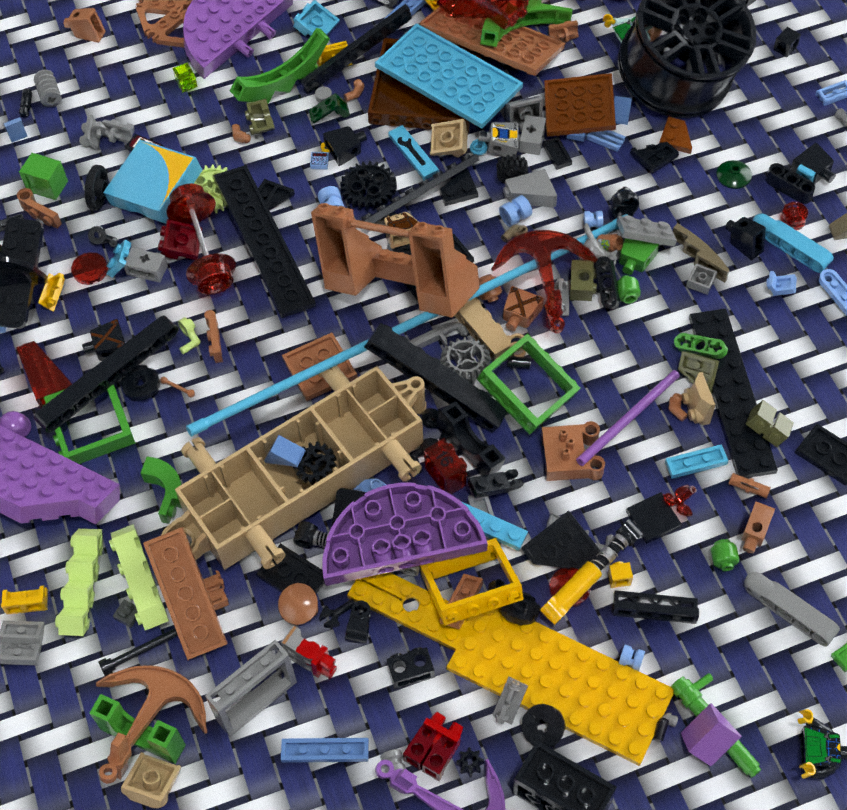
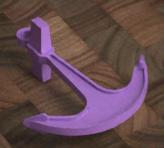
(406, 783)

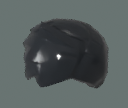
(624, 202)

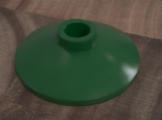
(734, 174)

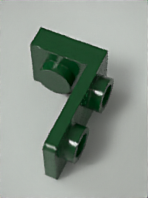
(327, 106)

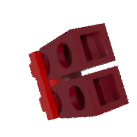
(433, 746)

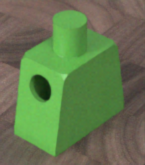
(637, 255)

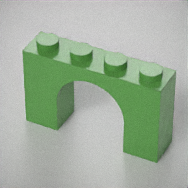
(159, 740)

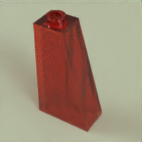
(41, 372)

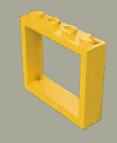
(478, 603)

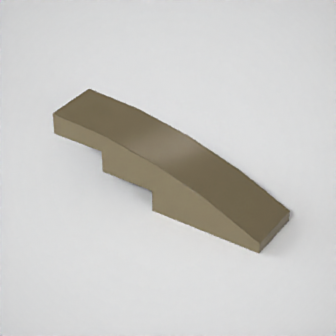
(700, 252)

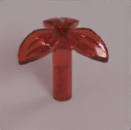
(681, 494)

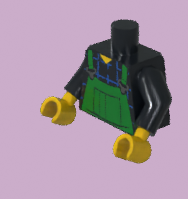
(819, 748)

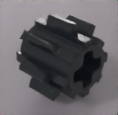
(463, 762)

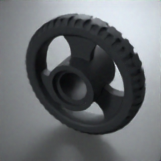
(95, 185)

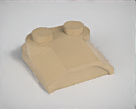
(449, 138)
(699, 401)
(150, 781)

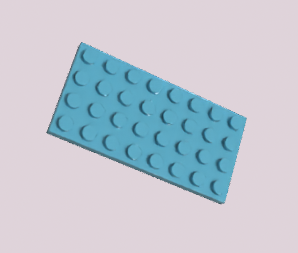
(449, 75)

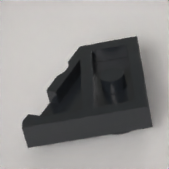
(655, 156)
(459, 189)
(274, 193)

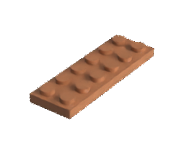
(185, 593)

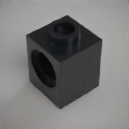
(787, 42)

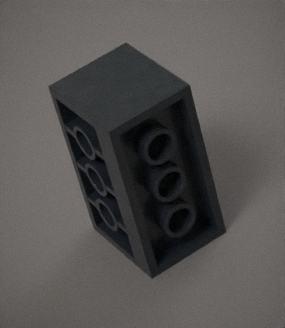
(558, 783)

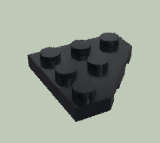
(562, 545)

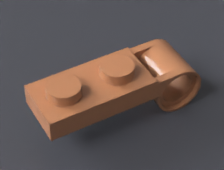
(37, 210)

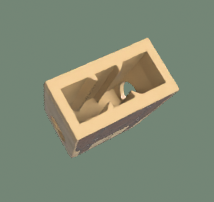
(402, 221)

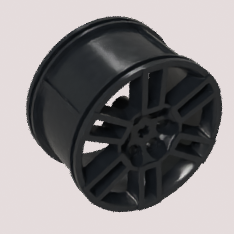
(694, 34)

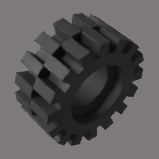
(511, 167)

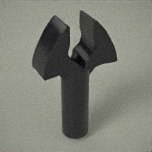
(326, 612)

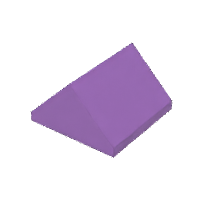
(710, 735)

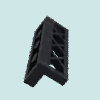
(655, 610)

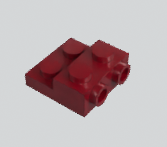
(179, 240)

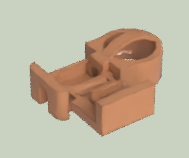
(216, 594)

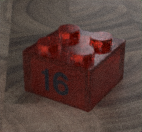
(445, 466)

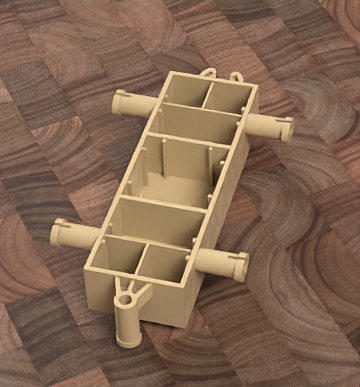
(249, 502)

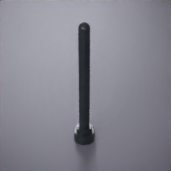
(109, 665)

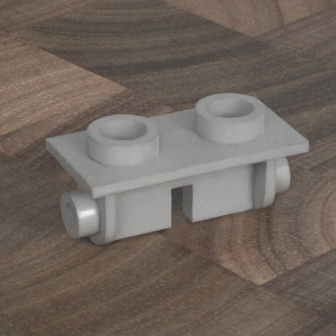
(561, 285)
(510, 701)

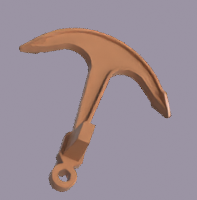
(163, 687)

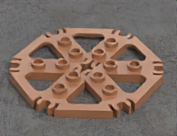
(173, 18)

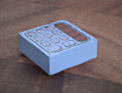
(319, 160)

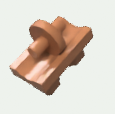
(564, 31)

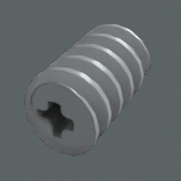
(47, 88)

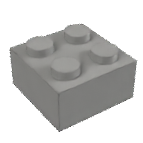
(701, 279)

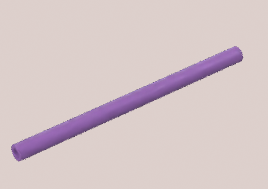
(627, 418)

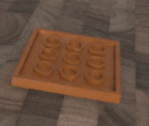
(579, 105)

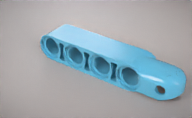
(795, 243)

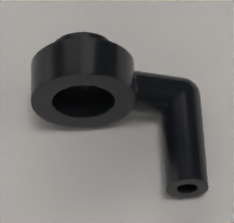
(104, 237)
(429, 419)
(419, 452)

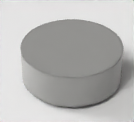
(322, 93)

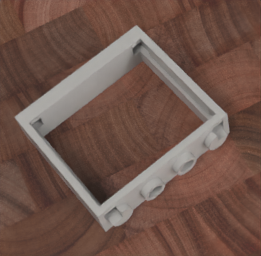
(247, 678)

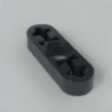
(614, 287)

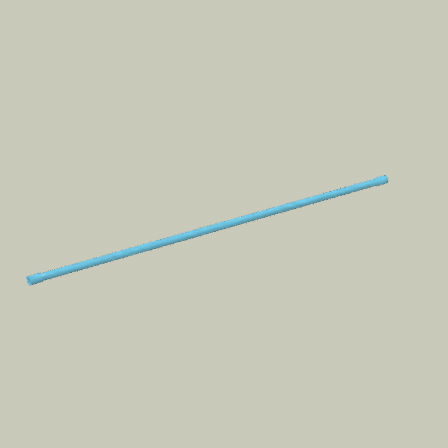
(204, 423)

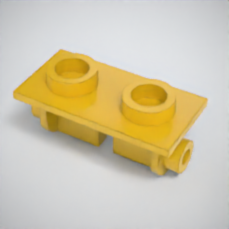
(51, 291)

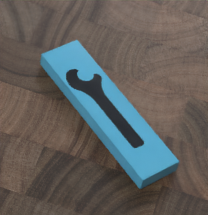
(413, 152)

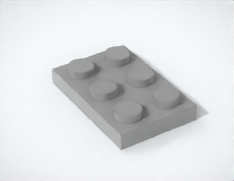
(646, 230)

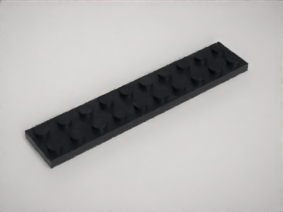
(264, 241)
(734, 398)

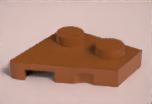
(677, 135)

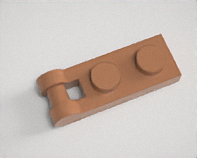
(213, 336)

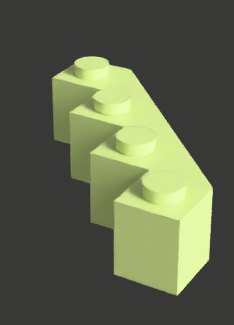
(139, 577)
(78, 592)

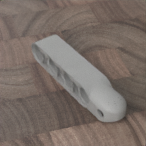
(791, 608)

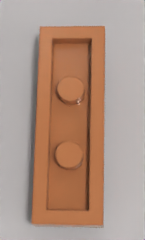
(467, 587)

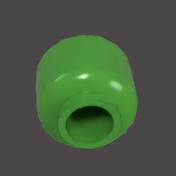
(628, 289)
(724, 555)

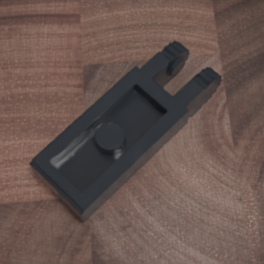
(494, 483)

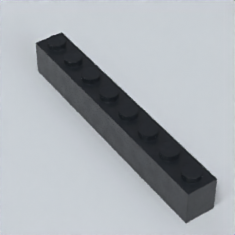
(437, 378)

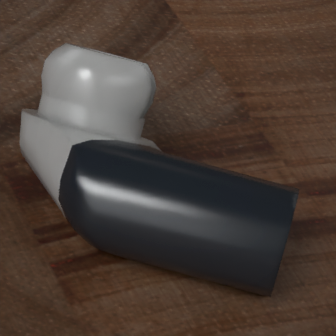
(662, 725)

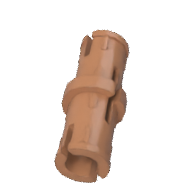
(762, 490)

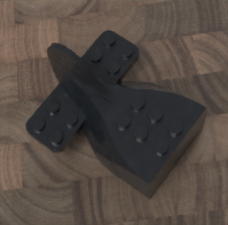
(19, 270)

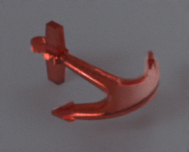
(541, 245)

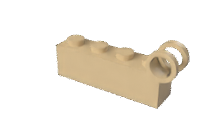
(484, 328)

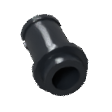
(519, 362)

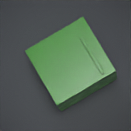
(43, 176)

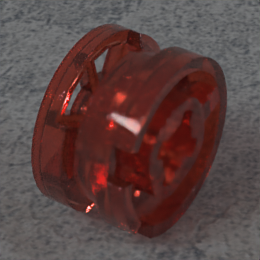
(794, 216)

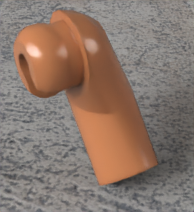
(359, 87)
(240, 136)
(675, 407)

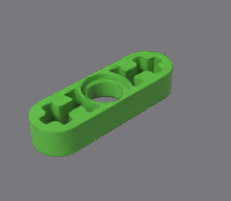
(706, 351)

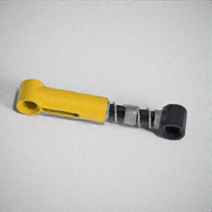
(590, 573)

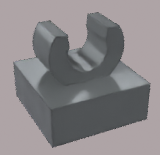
(126, 613)

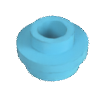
(478, 147)

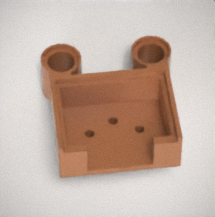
(564, 446)

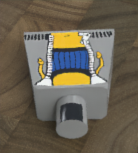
(501, 138)

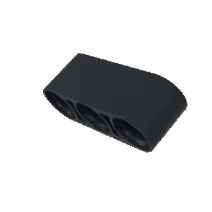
(790, 183)

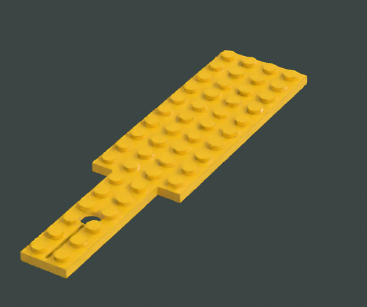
(592, 691)

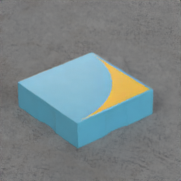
(149, 178)

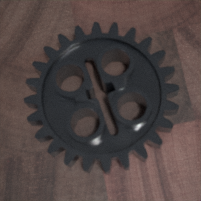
(379, 190)

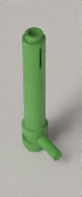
(692, 699)

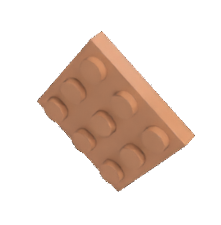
(312, 354)

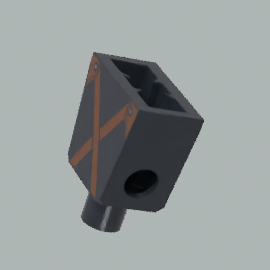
(105, 340)

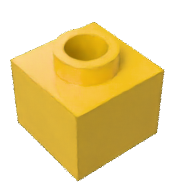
(620, 574)

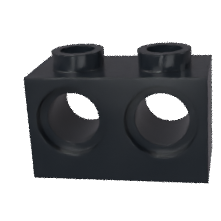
(412, 673)

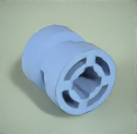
(593, 219)
(628, 653)

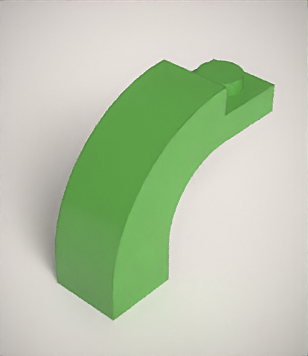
(162, 474)

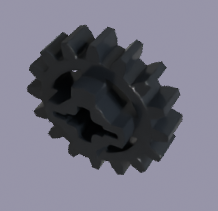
(316, 463)

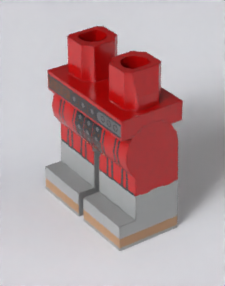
(308, 654)

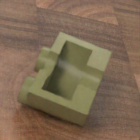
(259, 116)

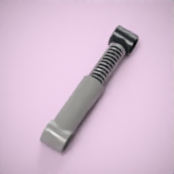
(308, 536)

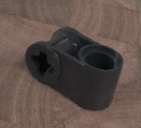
(358, 625)

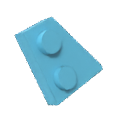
(117, 262)

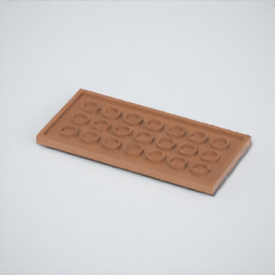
(519, 48)

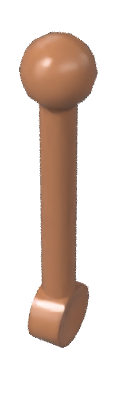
(190, 393)

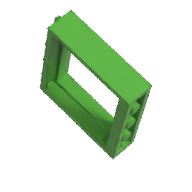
(509, 399)
(102, 446)

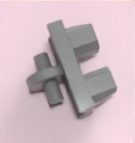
(93, 131)
(117, 131)

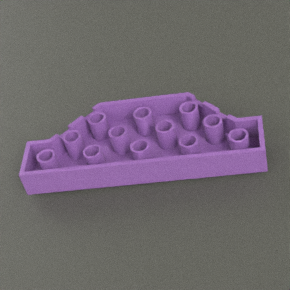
(48, 485)

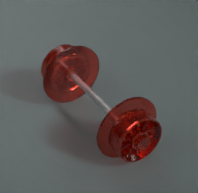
(213, 271)

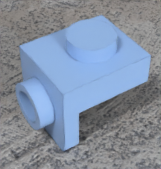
(781, 284)

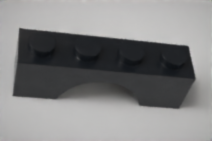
(457, 426)

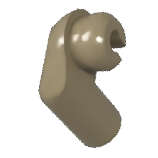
(514, 231)

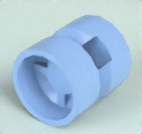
(331, 196)
(515, 210)

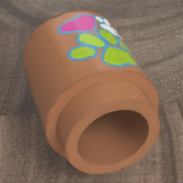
(611, 242)

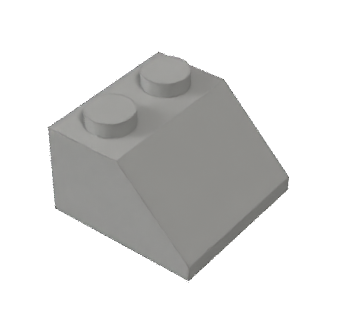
(517, 110)

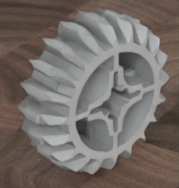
(463, 354)

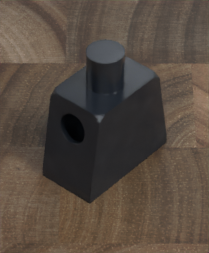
(344, 144)
(816, 160)
(747, 236)

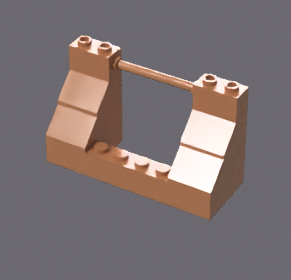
(352, 260)

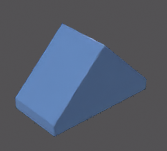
(622, 109)
(15, 129)
(284, 453)

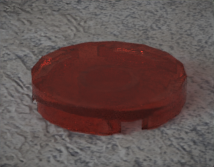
(89, 268)

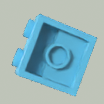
(314, 17)

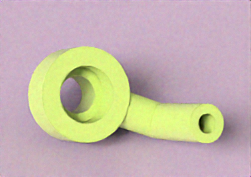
(187, 327)

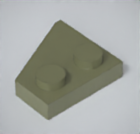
(692, 364)

